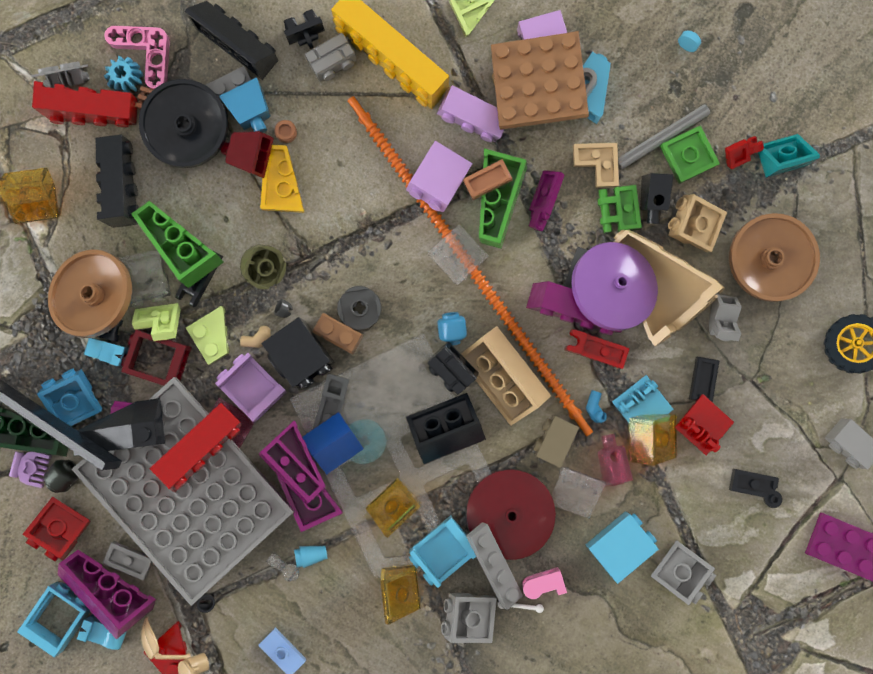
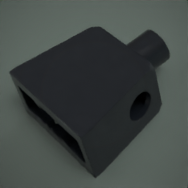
(655, 186)

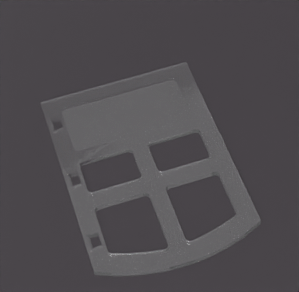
(386, 393)

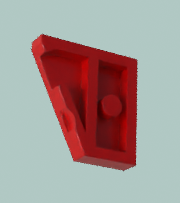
(170, 644)

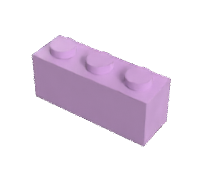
(470, 114)

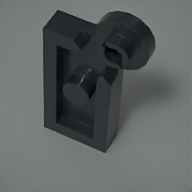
(756, 485)

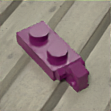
(545, 198)

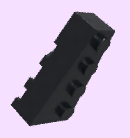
(116, 181)

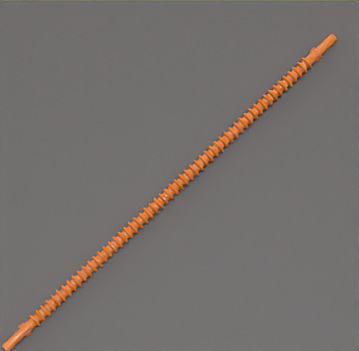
(574, 412)

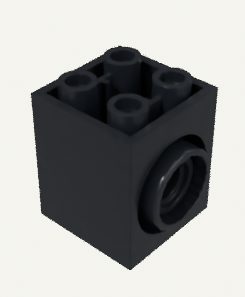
(298, 354)

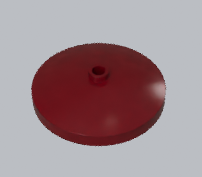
(518, 493)

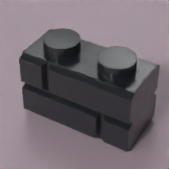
(452, 368)

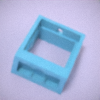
(42, 636)

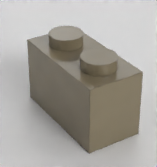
(555, 440)

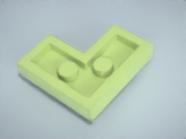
(162, 319)

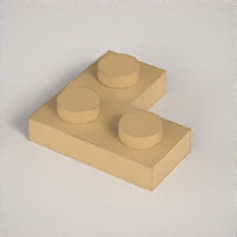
(602, 157)

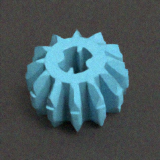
(120, 68)

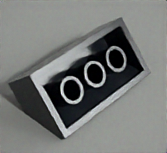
(232, 38)

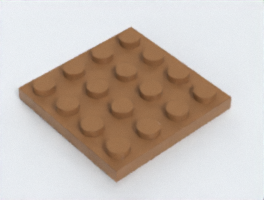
(539, 80)

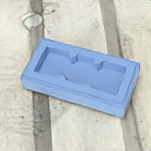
(282, 652)

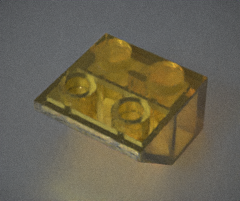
(29, 195)

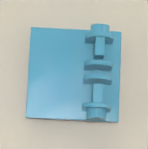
(642, 399)

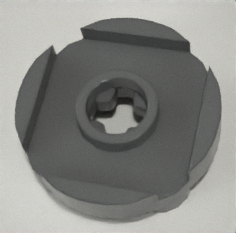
(349, 301)

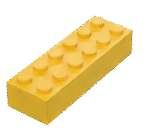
(391, 51)

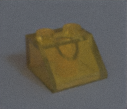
(652, 438)

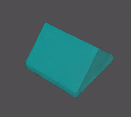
(786, 155)

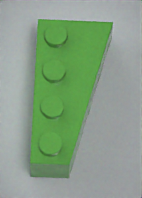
(499, 204)
(181, 250)

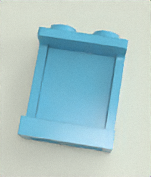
(442, 552)

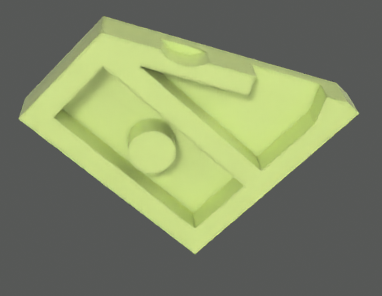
(469, 12)
(210, 335)

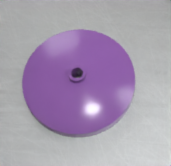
(614, 286)

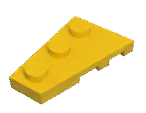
(280, 185)

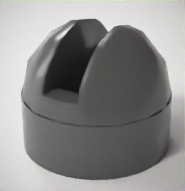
(282, 308)

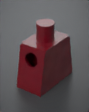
(249, 151)

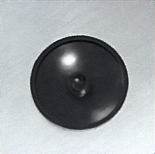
(183, 123)

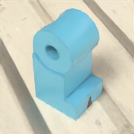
(105, 351)
(96, 632)

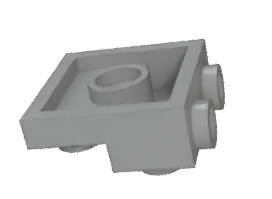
(684, 573)
(469, 618)

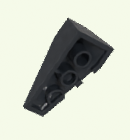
(129, 427)

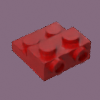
(56, 529)

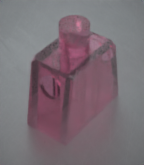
(614, 472)

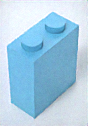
(622, 546)

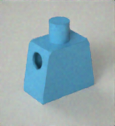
(248, 105)

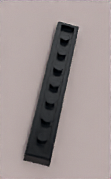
(57, 428)

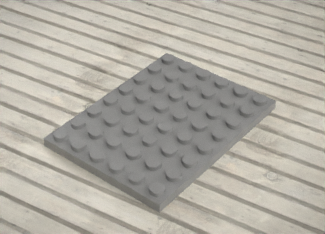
(205, 523)

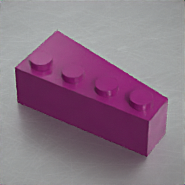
(311, 514)
(104, 593)

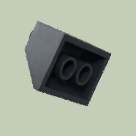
(445, 428)

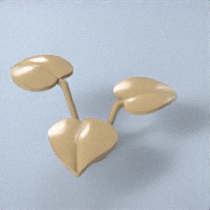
(190, 665)

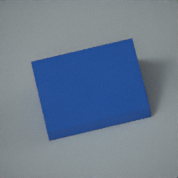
(332, 443)

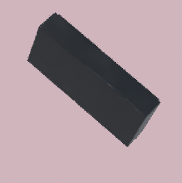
(704, 378)

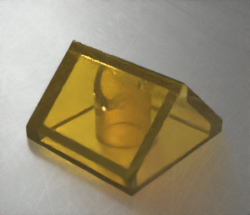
(393, 507)
(399, 592)

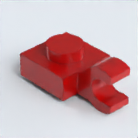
(740, 152)

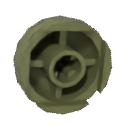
(262, 266)

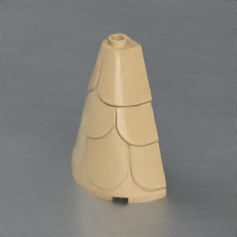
(681, 288)

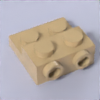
(696, 222)

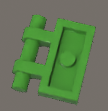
(626, 208)

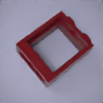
(177, 364)

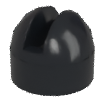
(205, 607)

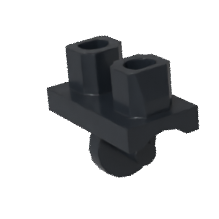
(305, 32)

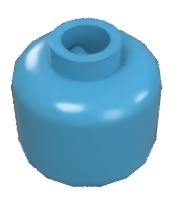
(452, 328)

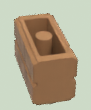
(338, 333)

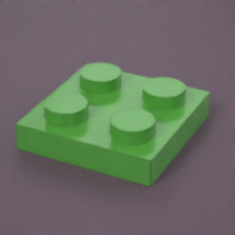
(689, 154)

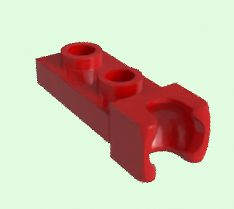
(598, 349)

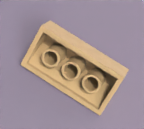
(505, 376)

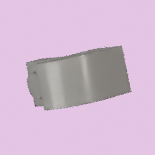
(724, 318)

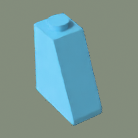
(596, 99)

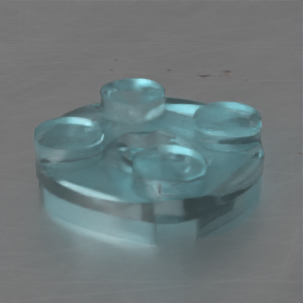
(375, 435)

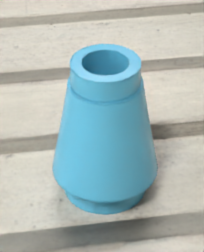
(309, 555)

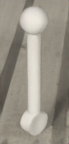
(539, 608)

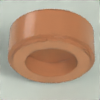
(285, 131)

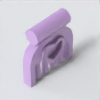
(27, 465)

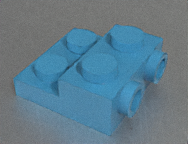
(70, 397)

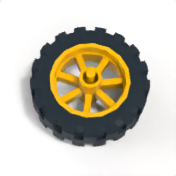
(832, 346)

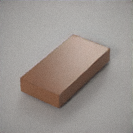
(487, 179)

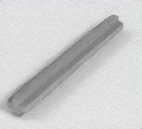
(663, 136)

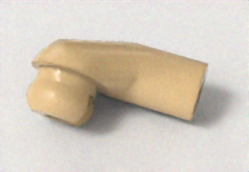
(255, 341)

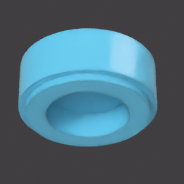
(689, 41)

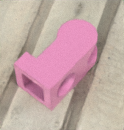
(543, 582)

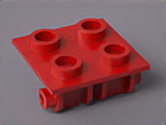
(704, 425)

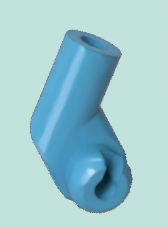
(594, 409)

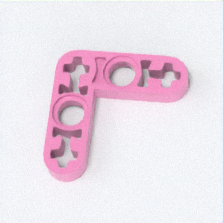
(148, 44)

